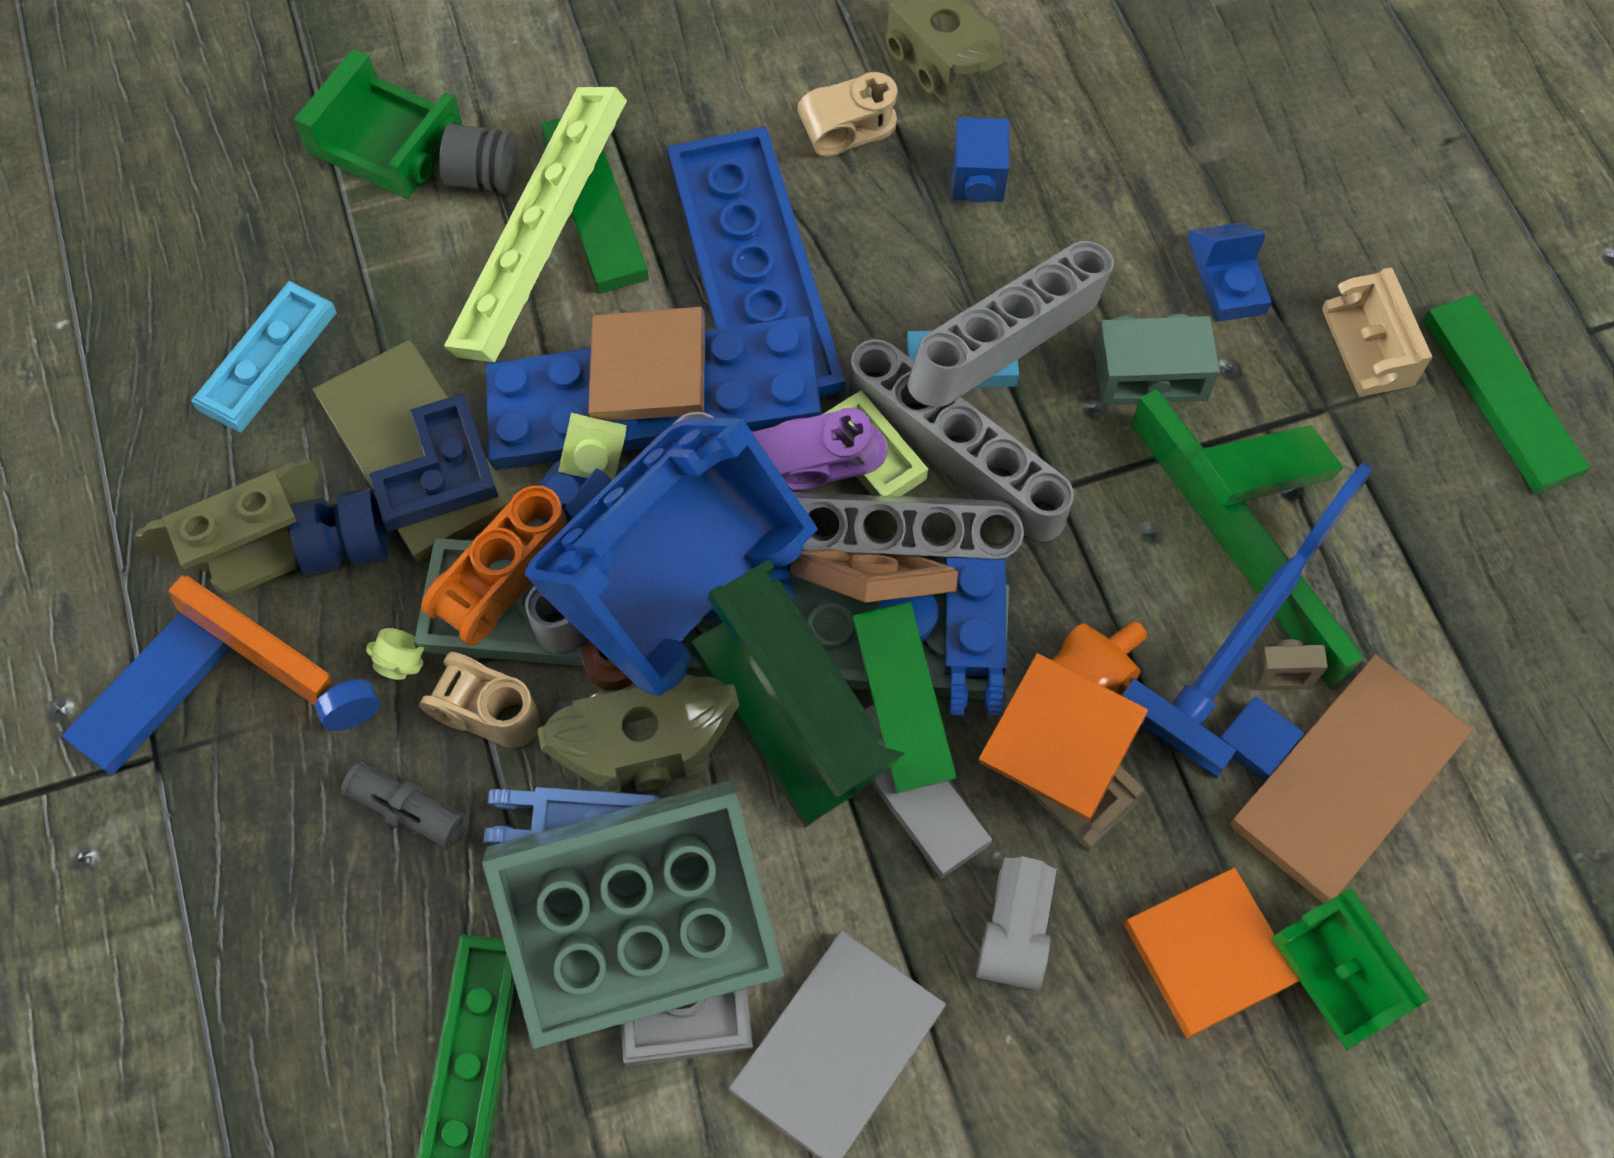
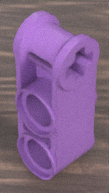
(824, 448)

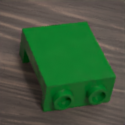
(375, 127)

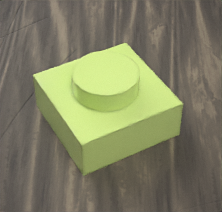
(592, 445)

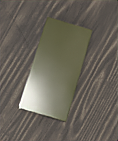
(375, 423)

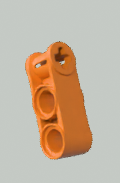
(472, 594)

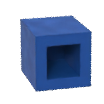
(980, 159)

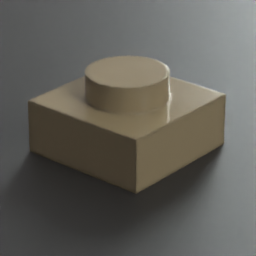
(1288, 666)

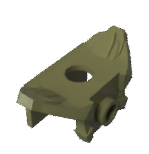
(935, 56)
(238, 532)
(593, 744)

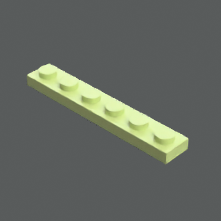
(535, 224)

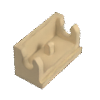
(1377, 333)

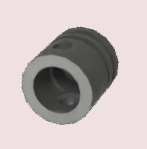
(478, 158)

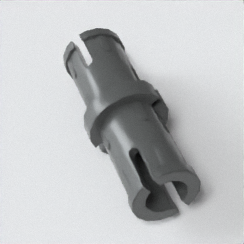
(404, 804)

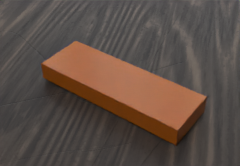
(249, 639)

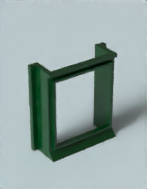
(790, 696)

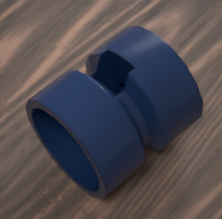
(338, 532)

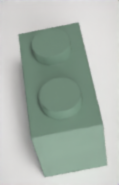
(1155, 353)

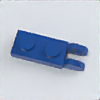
(976, 631)

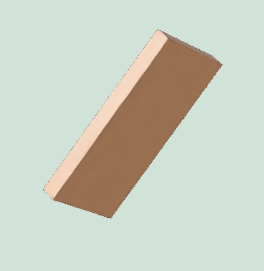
(1351, 779)

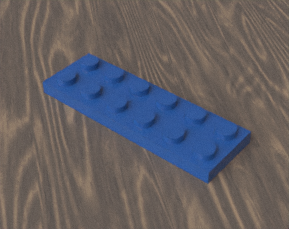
(749, 240)
(750, 374)

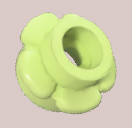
(395, 654)

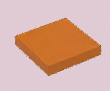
(1063, 736)
(1210, 952)

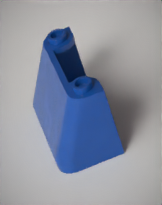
(661, 537)

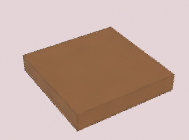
(647, 364)
(873, 575)

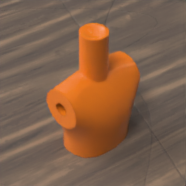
(1103, 658)

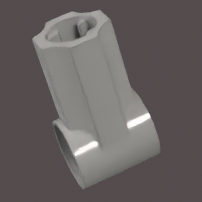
(1016, 940)

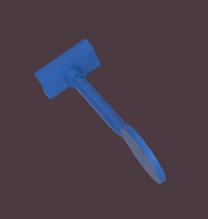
(1182, 721)

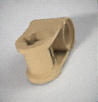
(844, 116)
(475, 695)

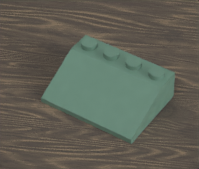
(631, 913)

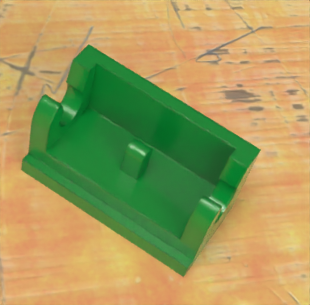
(1349, 968)

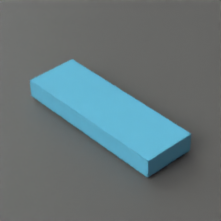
(264, 356)

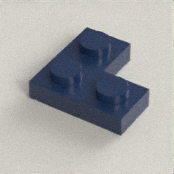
(446, 477)

